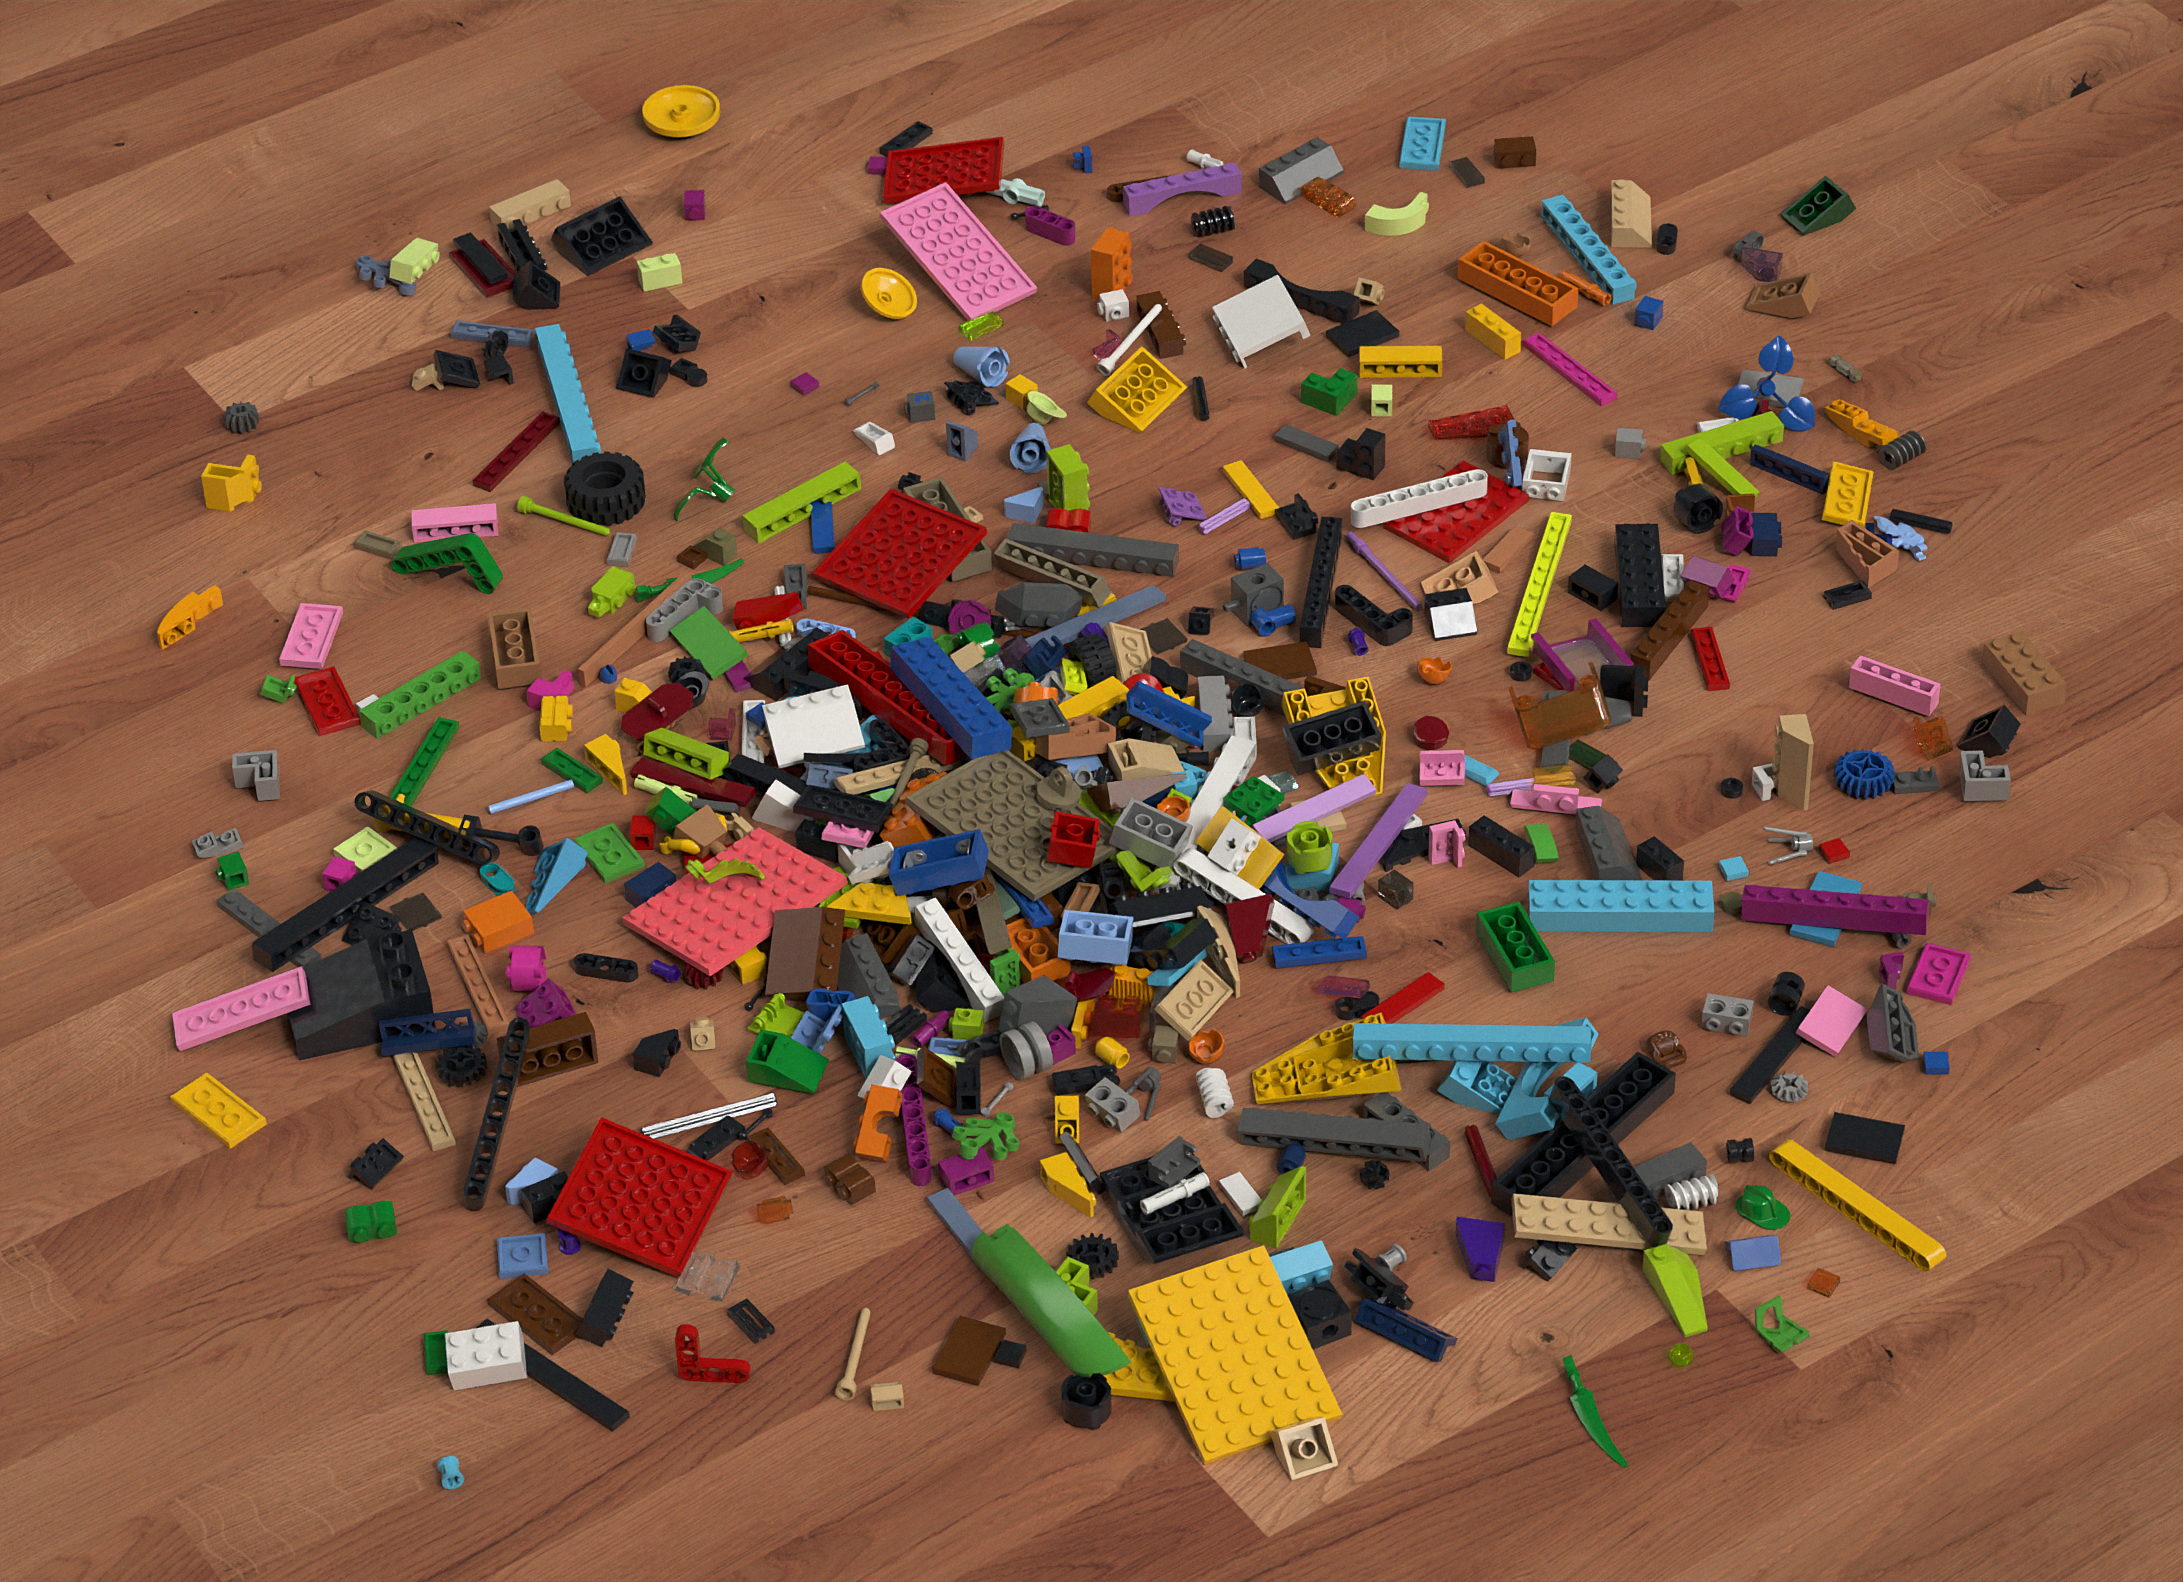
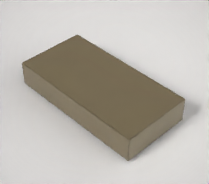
(377, 544)

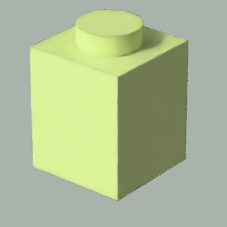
(1381, 400)

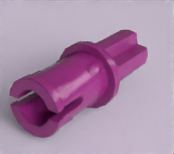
(930, 1029)

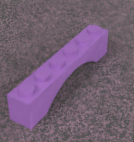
(1144, 196)

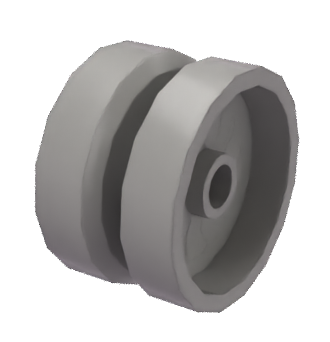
(1026, 1050)

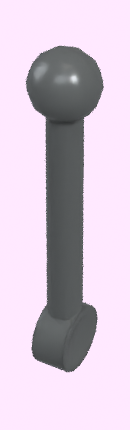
(848, 401)

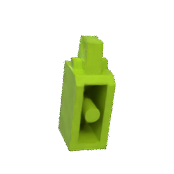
(611, 591)

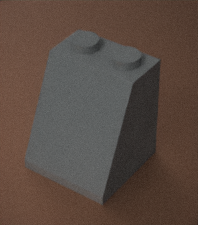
(1038, 1002)

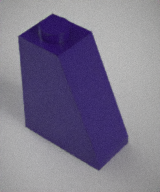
(1480, 1246)

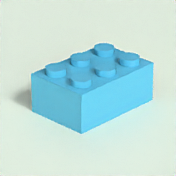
(866, 1033)

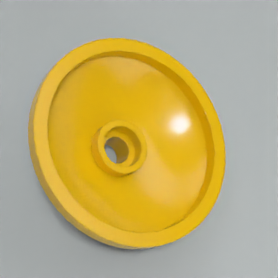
(888, 293)

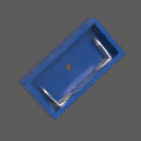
(941, 863)

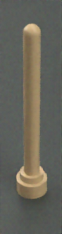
(846, 1387)

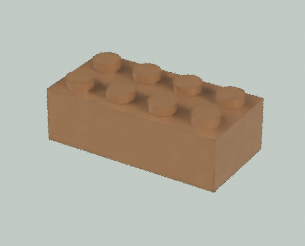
(514, 648)
(2024, 673)

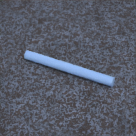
(538, 794)

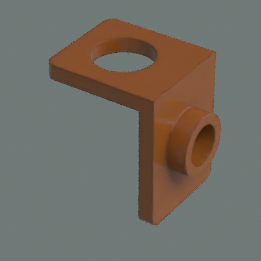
(1744, 501)

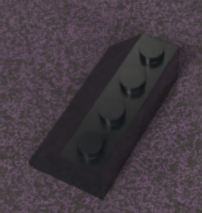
(791, 657)
(1331, 737)
(1161, 906)

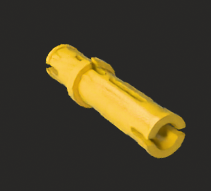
(762, 631)

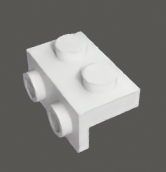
(872, 863)

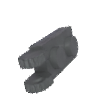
(796, 581)

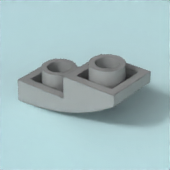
(212, 846)

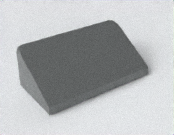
(1555, 754)

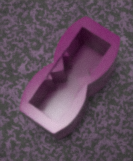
(1737, 530)

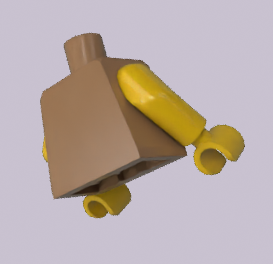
(698, 834)

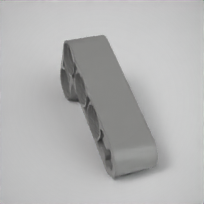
(681, 605)

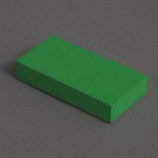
(435, 1352)

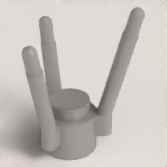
(1084, 778)
(1800, 841)

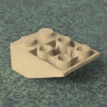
(1141, 759)

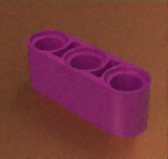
(1050, 225)

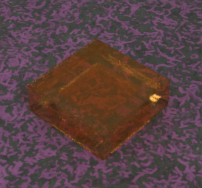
(1823, 1282)

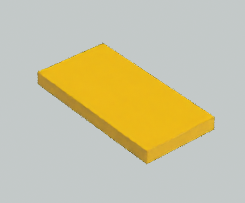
(1847, 494)
(1261, 860)
(218, 1110)

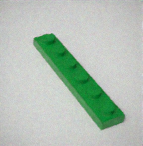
(425, 760)

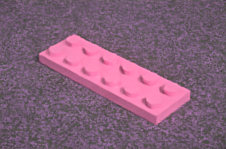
(241, 1008)

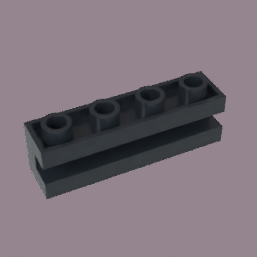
(519, 245)

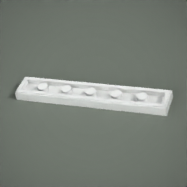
(749, 733)

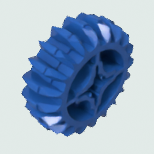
(1864, 773)

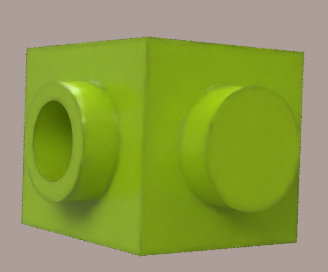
(967, 1023)

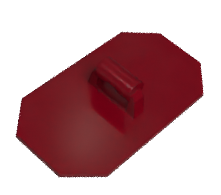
(657, 710)
(1089, 984)

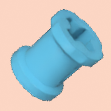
(450, 1472)

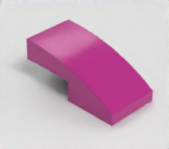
(1741, 578)

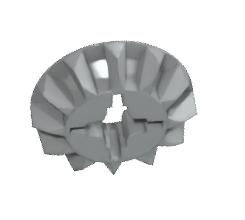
(1789, 1093)

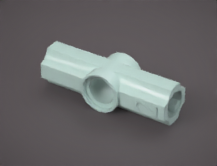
(1017, 191)

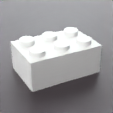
(485, 1355)

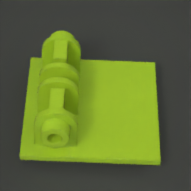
(777, 1017)

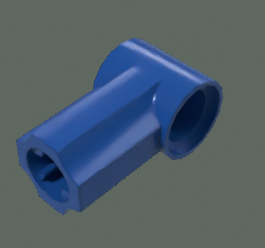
(1268, 621)

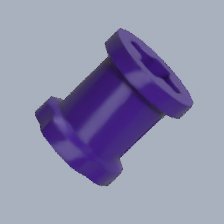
(572, 1243)

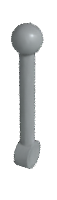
(985, 1112)

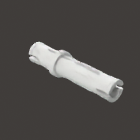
(1182, 1189)

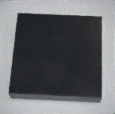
(456, 369)

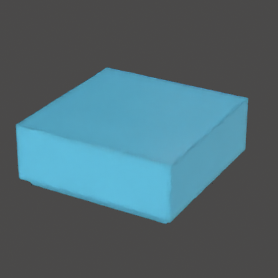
(1733, 868)

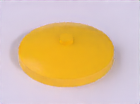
(681, 111)

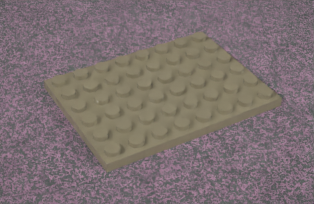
(1001, 801)

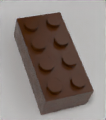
(557, 1048)

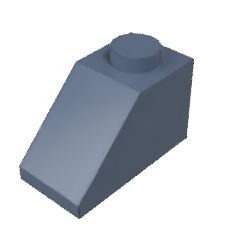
(960, 440)

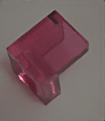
(1108, 347)
(722, 728)

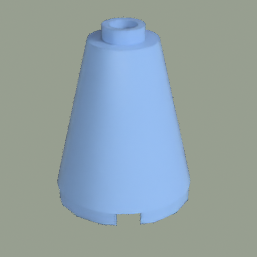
(983, 364)
(1030, 449)

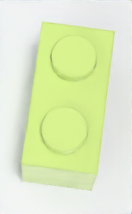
(659, 272)

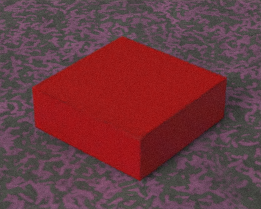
(1834, 850)

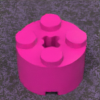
(526, 967)

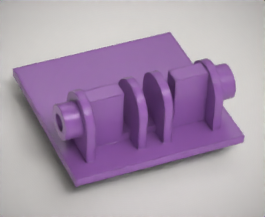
(1179, 505)

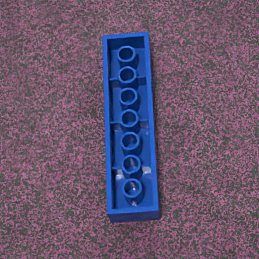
(951, 697)

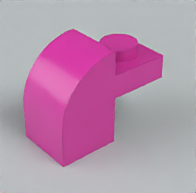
(560, 687)

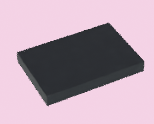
(1363, 331)
(1865, 1138)

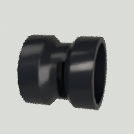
(1740, 1150)

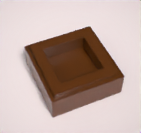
(692, 557)

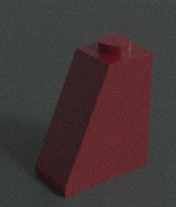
(1250, 925)

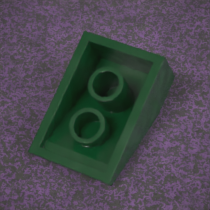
(1819, 207)

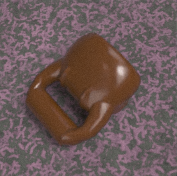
(1663, 1044)

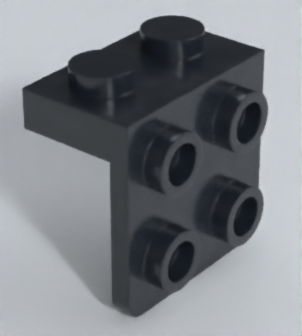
(1625, 684)

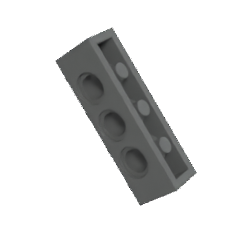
(1389, 1108)

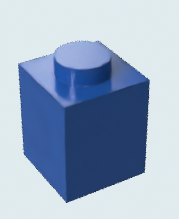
(1649, 313)

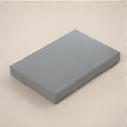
(1786, 386)

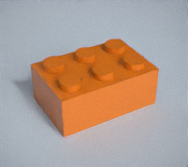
(1111, 262)

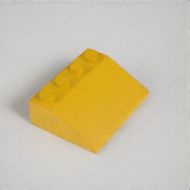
(1137, 392)

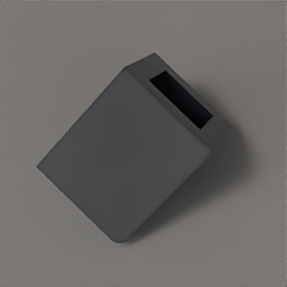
(497, 368)

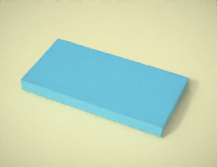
(1422, 143)

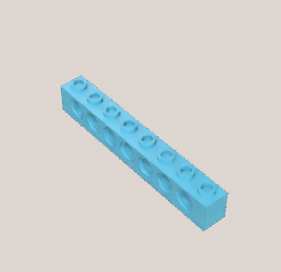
(1588, 249)

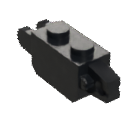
(1379, 1281)

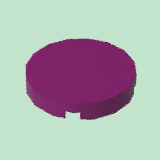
(966, 615)

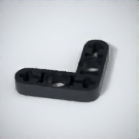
(891, 752)

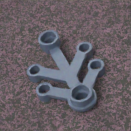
(366, 265)

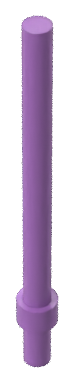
(1362, 548)

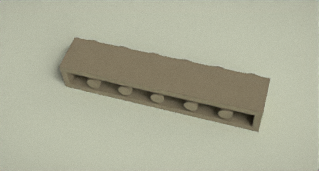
(1047, 569)

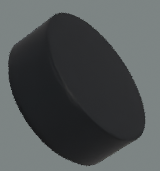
(697, 377)
(1521, 671)
(1731, 788)

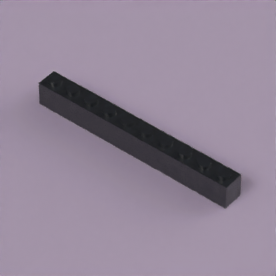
(344, 902)

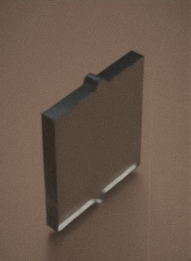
(1163, 636)
(416, 912)

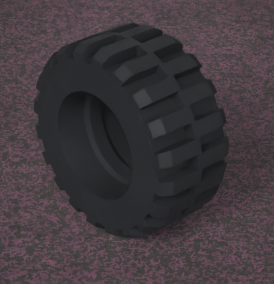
(605, 488)

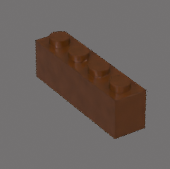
(1163, 329)

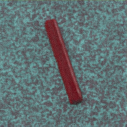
(1480, 1156)

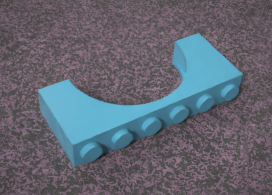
(1523, 1111)

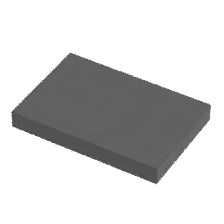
(1039, 717)

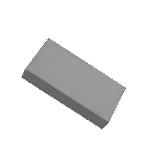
(622, 549)

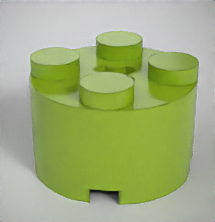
(1309, 847)

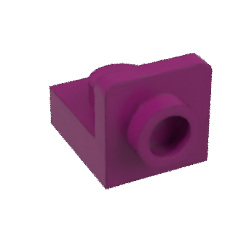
(1890, 968)

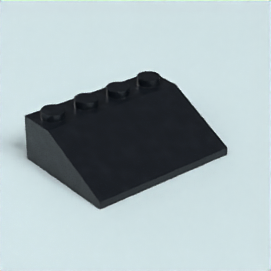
(601, 237)

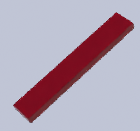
(516, 451)
(715, 788)

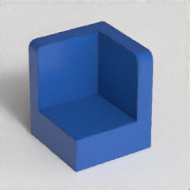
(640, 340)

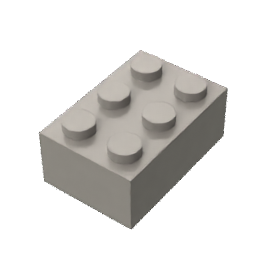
(1150, 834)

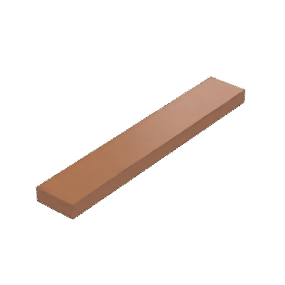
(478, 984)

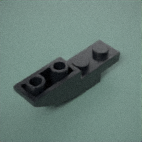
(814, 682)

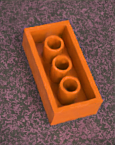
(905, 824)

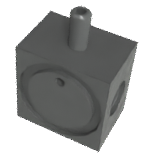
(1255, 590)

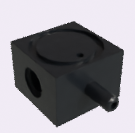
(1322, 1313)

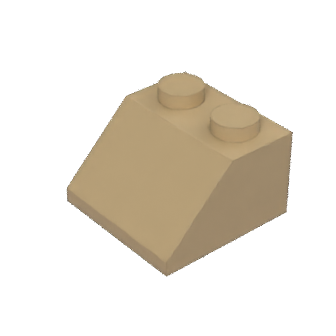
(1304, 1447)

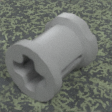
(1393, 1257)

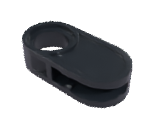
(1667, 235)
(1359, 1005)

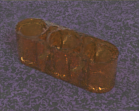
(1328, 197)

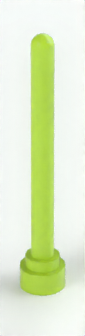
(527, 505)

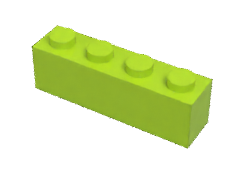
(685, 753)

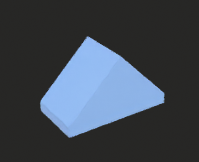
(1025, 505)

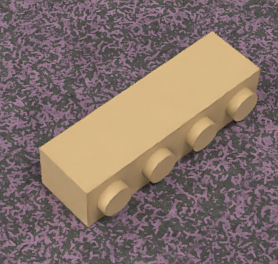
(531, 204)

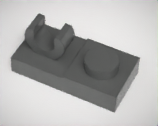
(1915, 781)

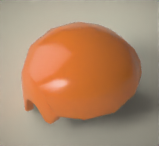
(1434, 670)
(1175, 807)
(1206, 1046)

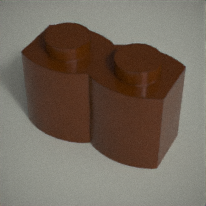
(849, 1179)

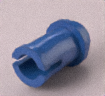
(943, 1118)

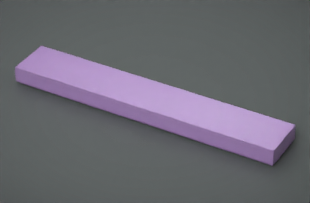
(1316, 808)

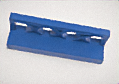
(1168, 710)

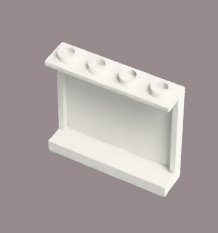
(1258, 318)

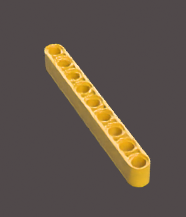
(1857, 1205)

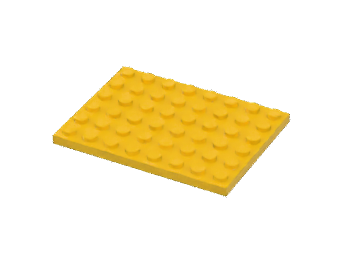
(1233, 1353)

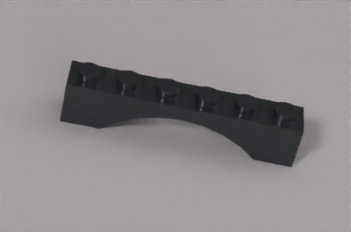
(1334, 305)

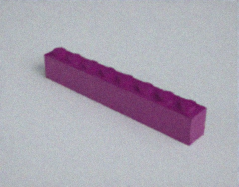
(1835, 909)

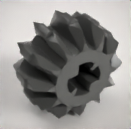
(241, 417)

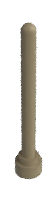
(917, 749)

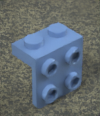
(813, 1031)

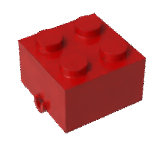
(1073, 839)

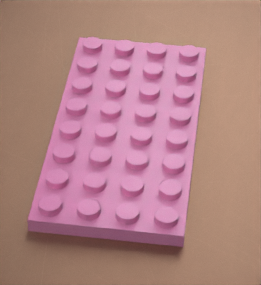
(958, 252)

